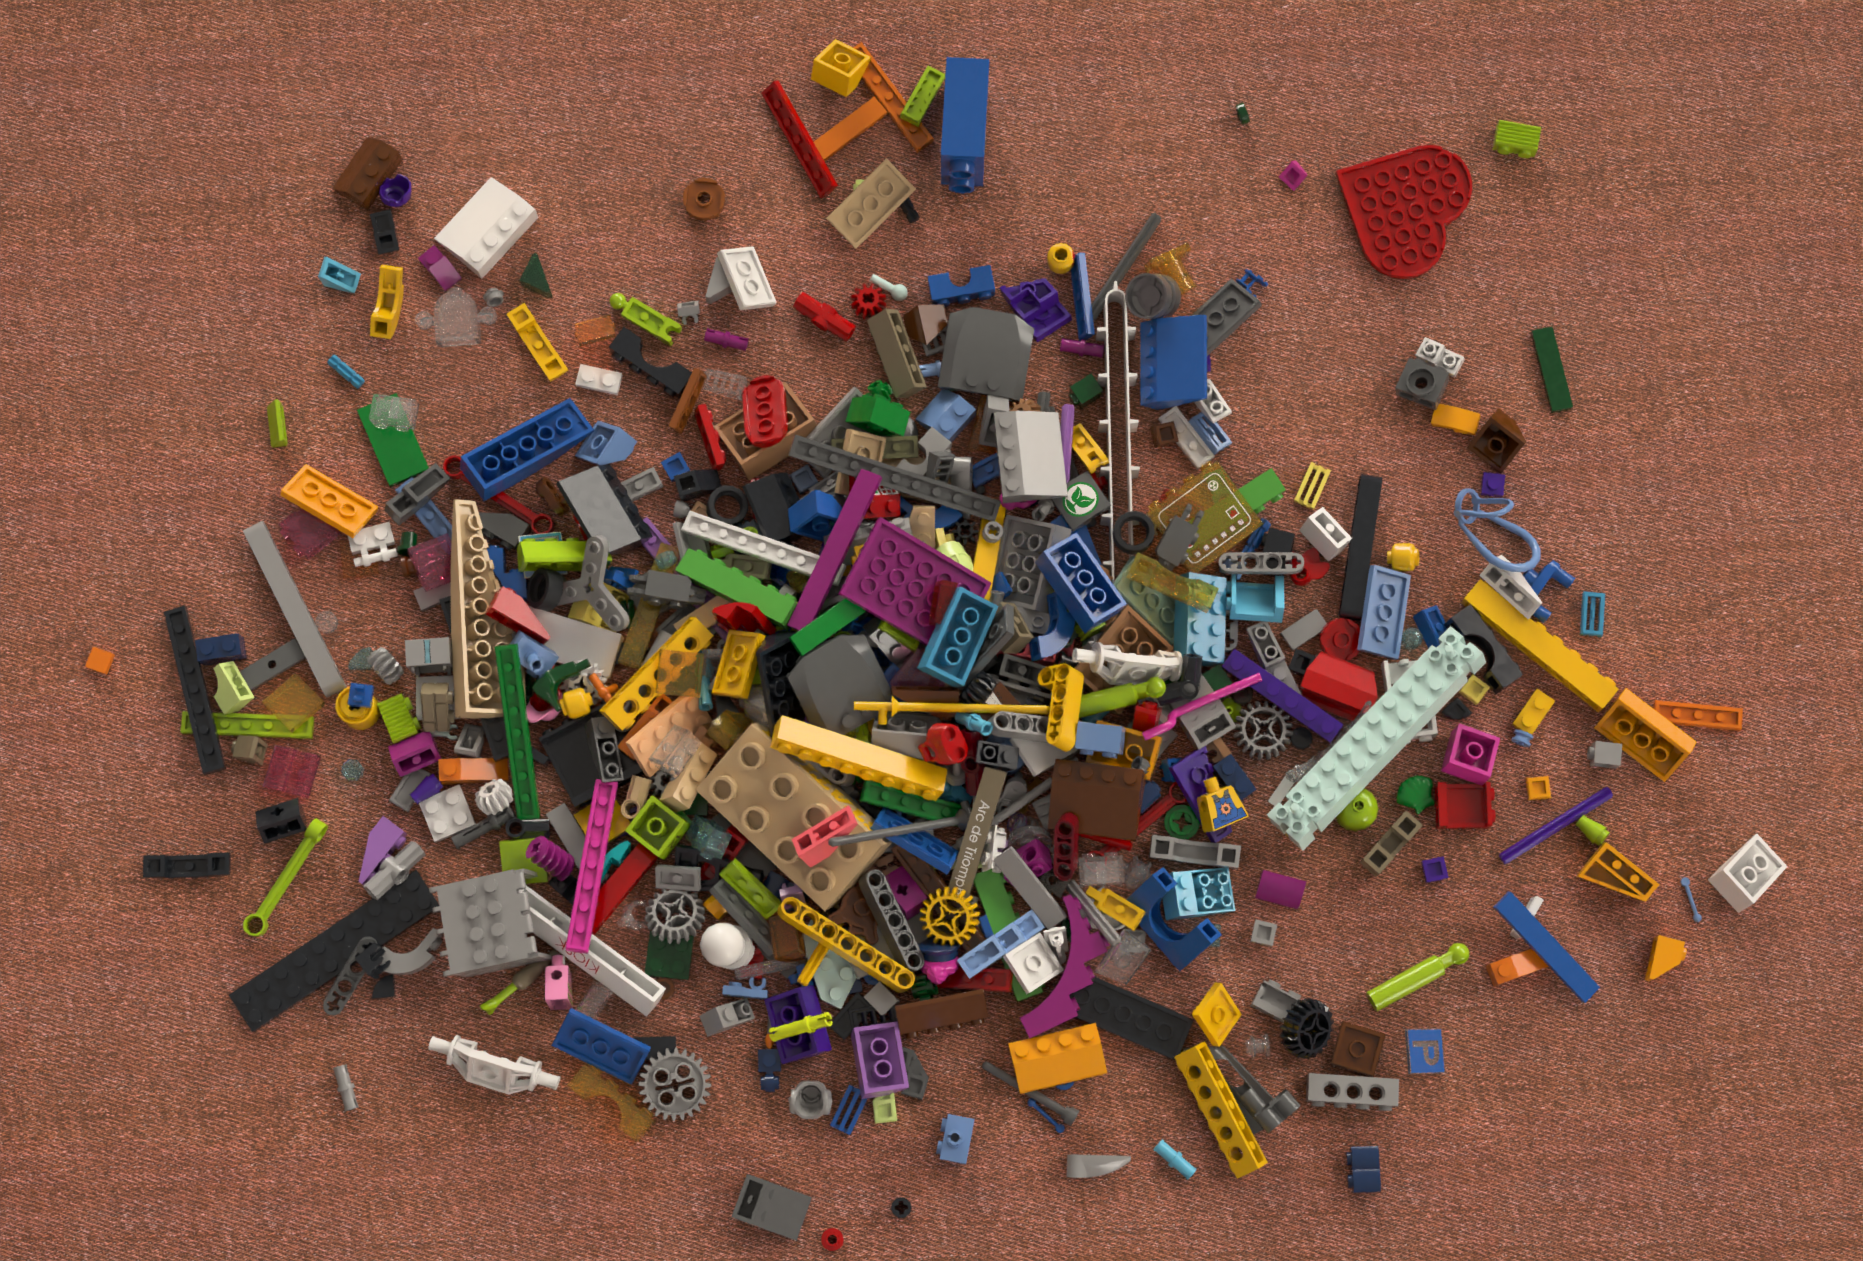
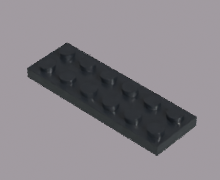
(1133, 1017)

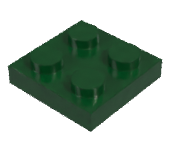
(669, 959)

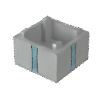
(429, 655)

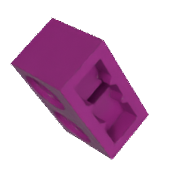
(1036, 857)

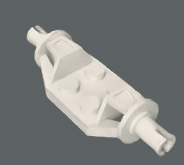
(1128, 668)
(490, 1070)

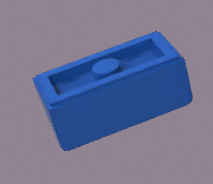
(1431, 625)

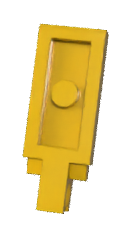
(1116, 907)

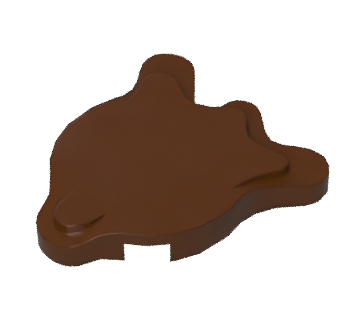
(857, 915)

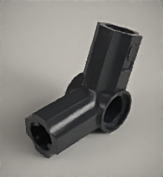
(1190, 674)

